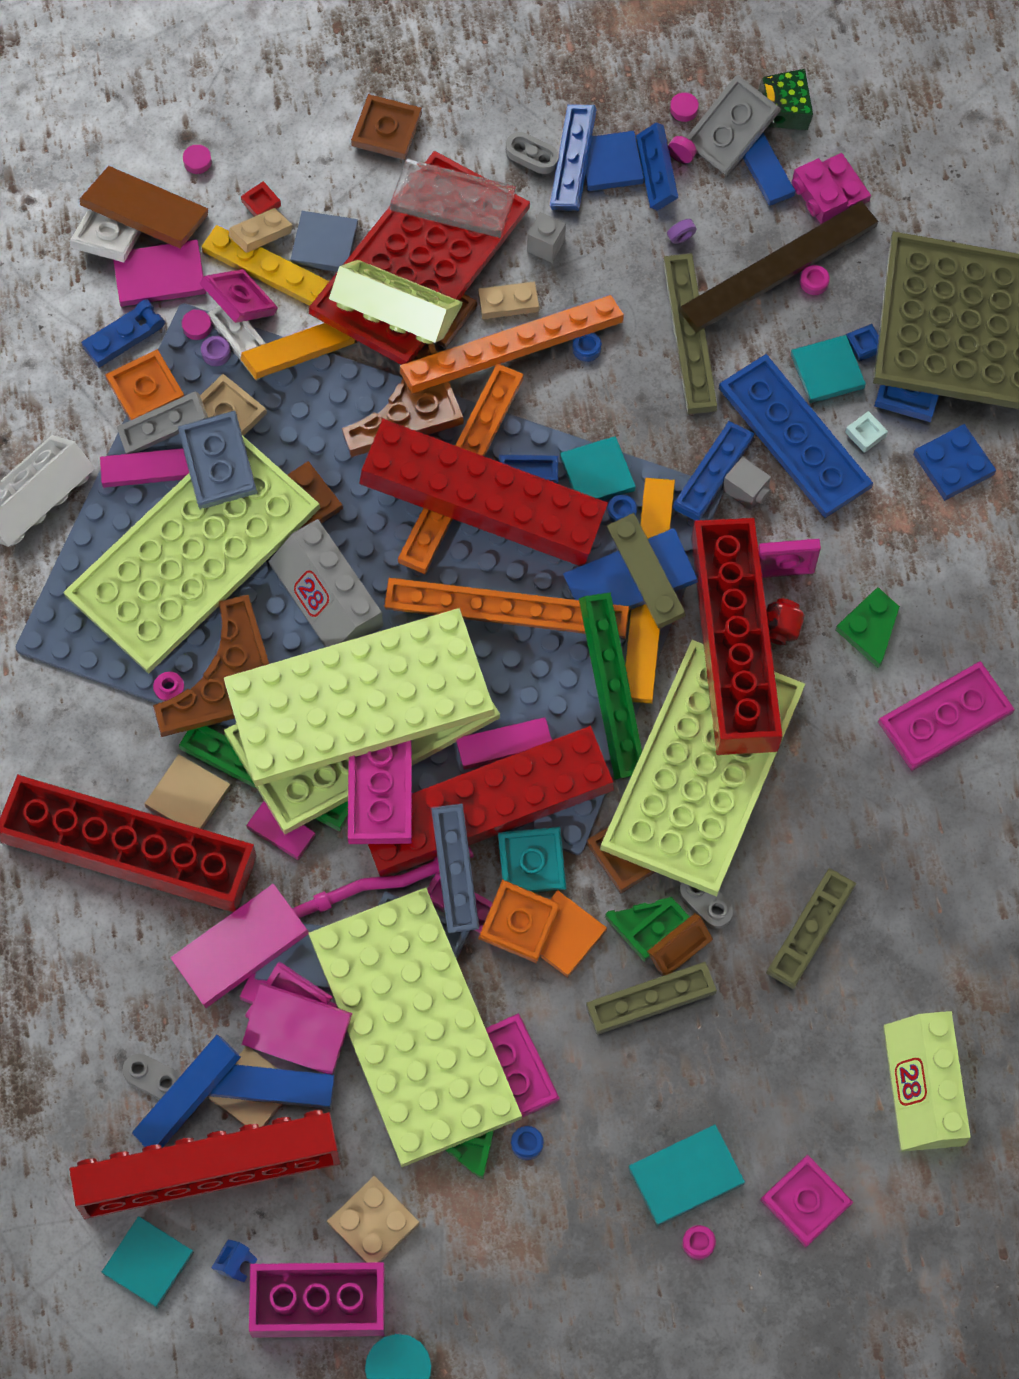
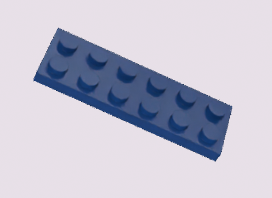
(795, 436)

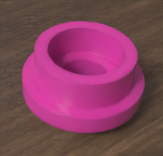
(166, 694)

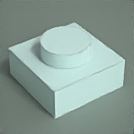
(866, 431)

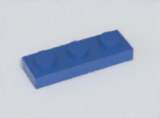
(657, 166)

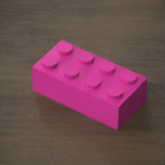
(317, 1300)

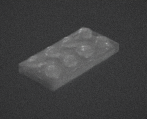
(453, 198)

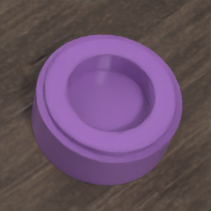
(681, 231)
(215, 350)

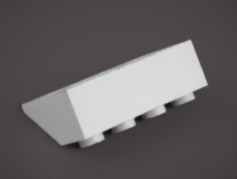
(39, 485)

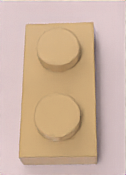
(260, 230)
(508, 300)

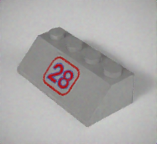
(325, 586)

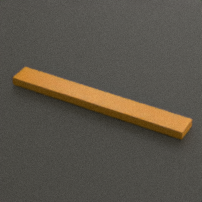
(643, 631)

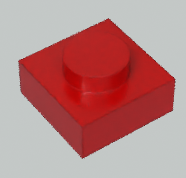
(260, 199)

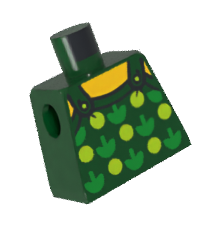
(792, 95)

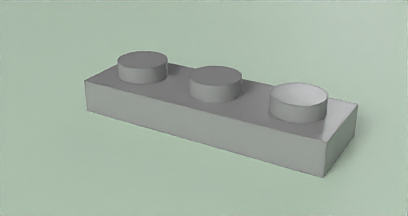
(161, 423)

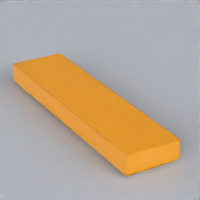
(294, 349)

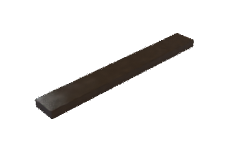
(778, 266)

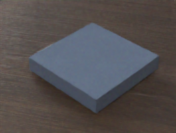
(323, 241)

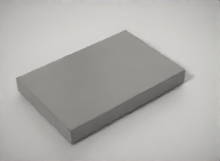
(732, 125)

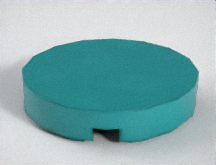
(398, 1358)

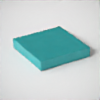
(828, 369)
(598, 469)
(533, 859)
(147, 1262)

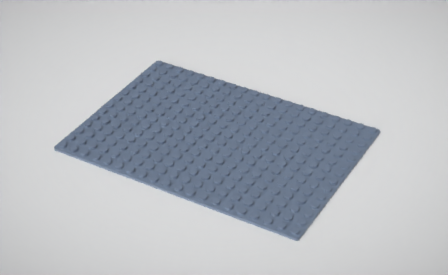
(525, 668)

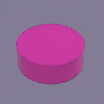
(684, 107)
(682, 149)
(197, 159)
(814, 280)
(196, 324)
(698, 1242)

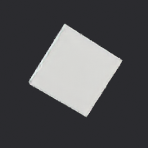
(104, 237)

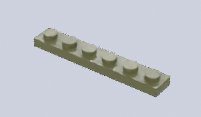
(691, 346)

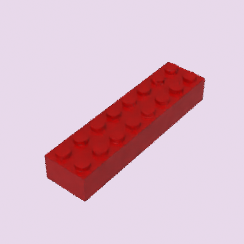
(482, 492)
(736, 637)
(504, 796)
(126, 843)
(204, 1164)

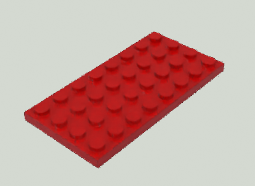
(421, 252)

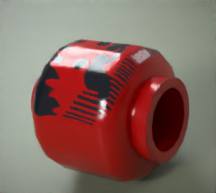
(784, 621)

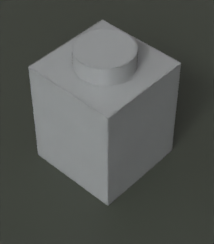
(546, 237)
(747, 483)

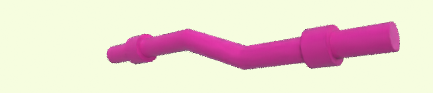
(323, 900)

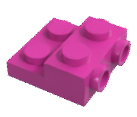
(829, 186)

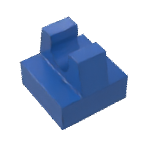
(231, 1258)

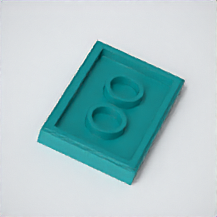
(686, 1175)

